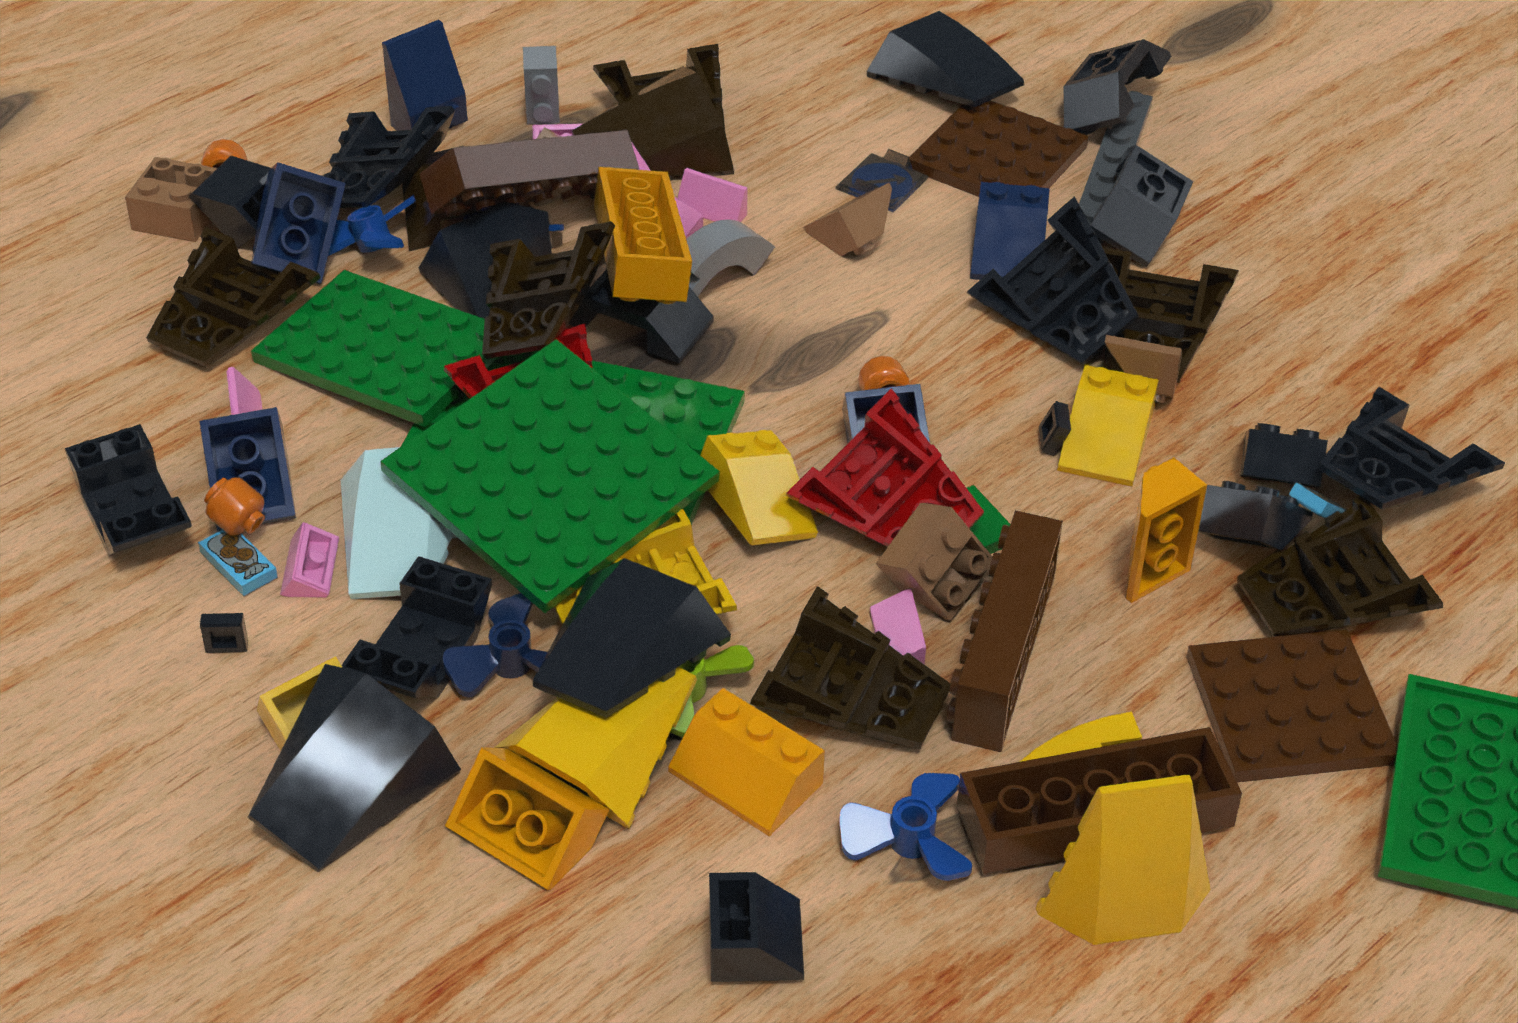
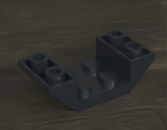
(1097, 90)
(1141, 205)
(669, 327)
(125, 490)
(437, 612)

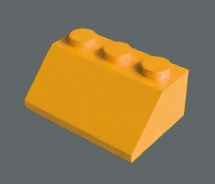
(1164, 527)
(748, 762)
(525, 816)

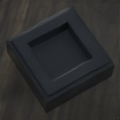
(1054, 428)
(224, 632)

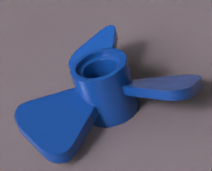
(368, 229)
(908, 828)

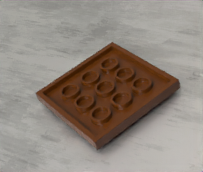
(997, 146)
(1291, 705)

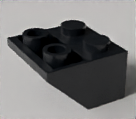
(233, 197)
(1283, 456)
(1251, 516)
(753, 929)

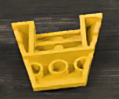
(673, 553)
(609, 754)
(1133, 865)

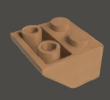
(162, 203)
(936, 559)

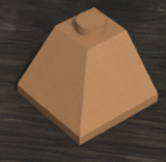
(853, 223)
(1148, 360)

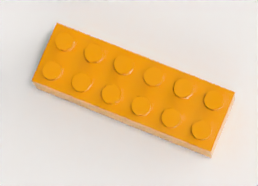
(648, 245)

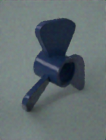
(506, 655)

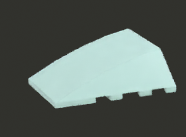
(384, 529)

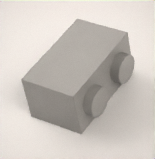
(541, 85)

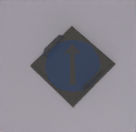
(878, 171)

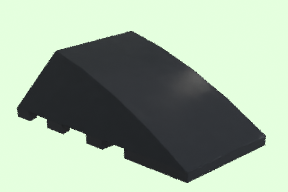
(944, 58)
(381, 160)
(461, 252)
(1063, 289)
(1393, 465)
(626, 635)
(348, 767)

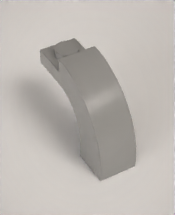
(724, 245)

